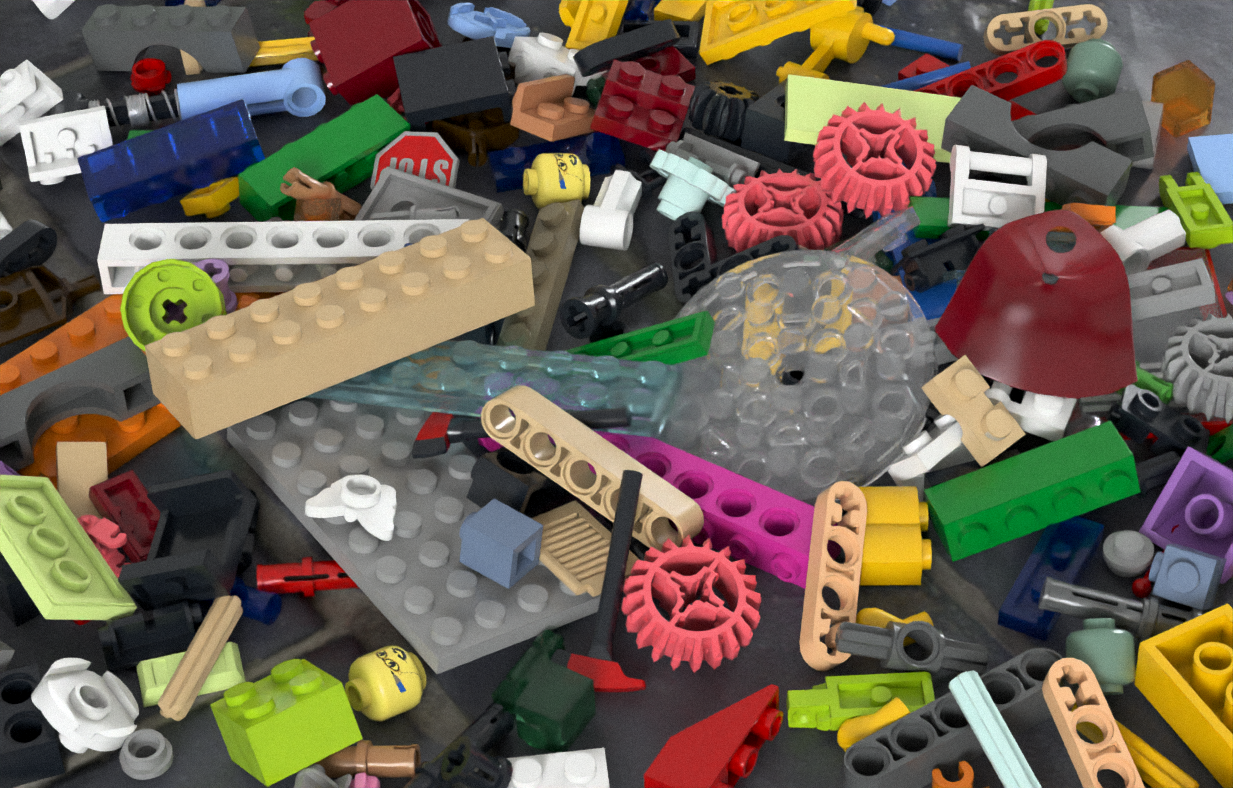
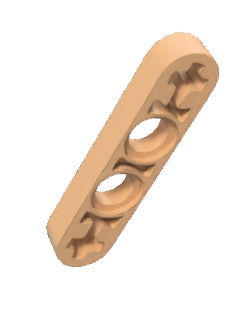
(826, 572)
(1092, 707)

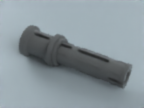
(1142, 617)

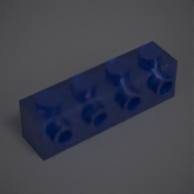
(171, 161)

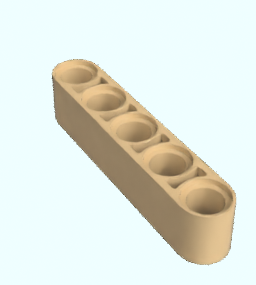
(569, 465)

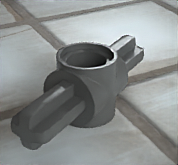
(888, 647)

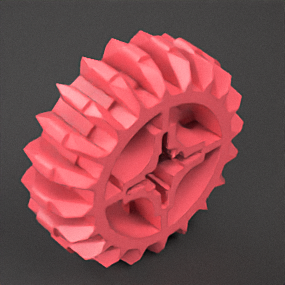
(871, 146)
(781, 206)
(706, 627)

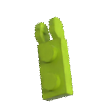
(1198, 210)

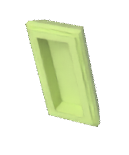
(157, 672)

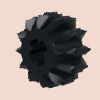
(720, 109)

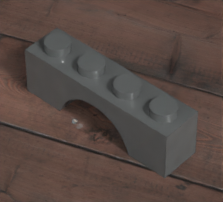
(215, 36)
(1110, 121)
(1072, 176)
(103, 383)

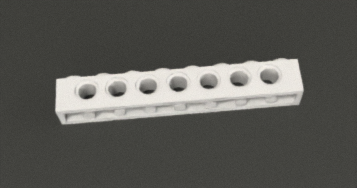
(258, 253)

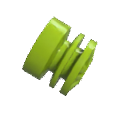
(158, 285)

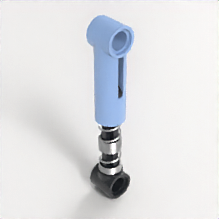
(292, 89)

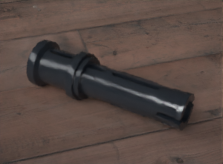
(644, 283)

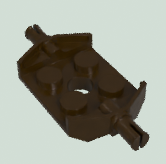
(478, 130)
(38, 301)

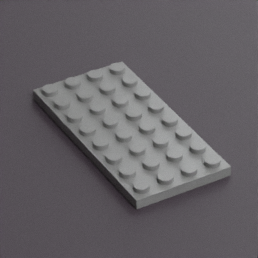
(417, 576)

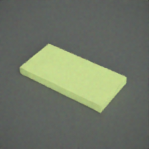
(813, 102)
(56, 555)

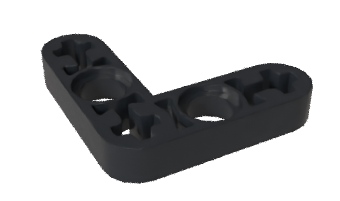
(683, 254)

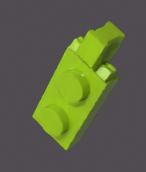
(855, 696)

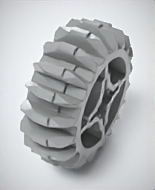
(1202, 366)

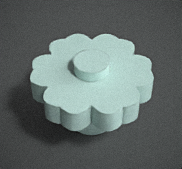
(687, 185)

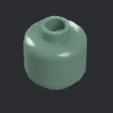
(1093, 70)
(1107, 653)

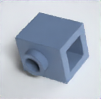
(500, 543)
(1186, 576)

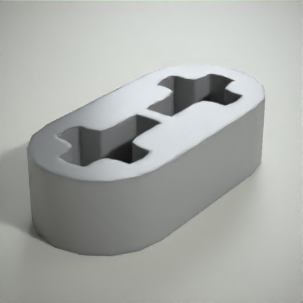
(1154, 115)

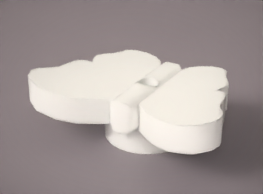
(359, 499)

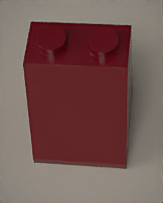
(363, 38)

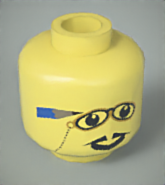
(556, 179)
(385, 683)

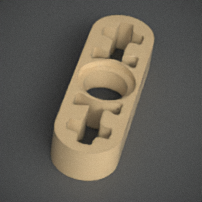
(1014, 21)

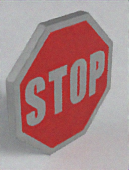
(421, 155)

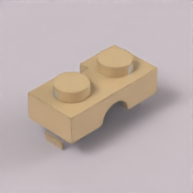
(961, 394)

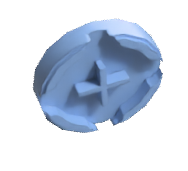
(490, 23)

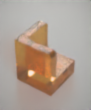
(1186, 97)

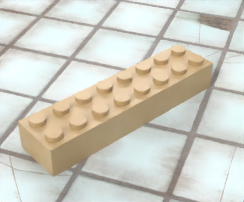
(339, 327)

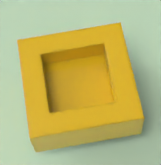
(212, 199)

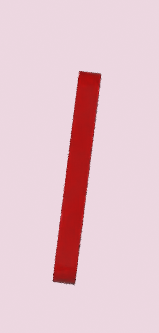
(1019, 62)

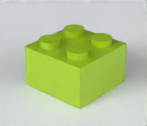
(285, 720)

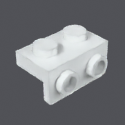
(545, 58)
(24, 96)
(59, 139)
(930, 453)

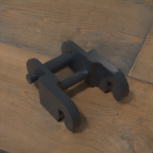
(646, 155)

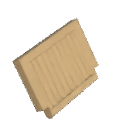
(576, 548)

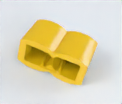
(893, 537)

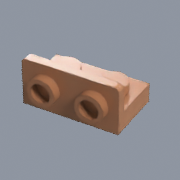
(549, 110)

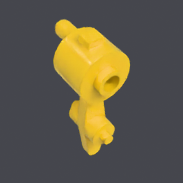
(840, 39)

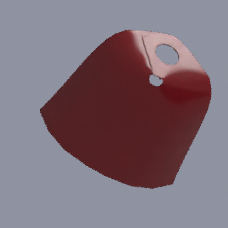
(1038, 335)

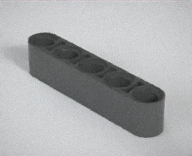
(939, 732)

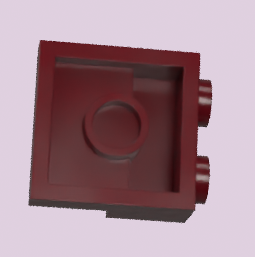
(642, 106)

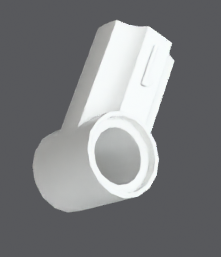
(611, 217)
(1146, 240)

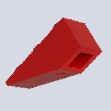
(719, 747)

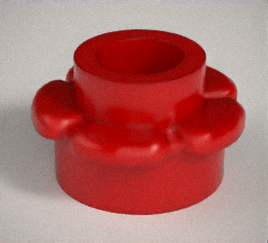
(150, 76)

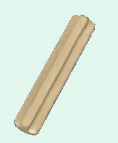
(200, 657)

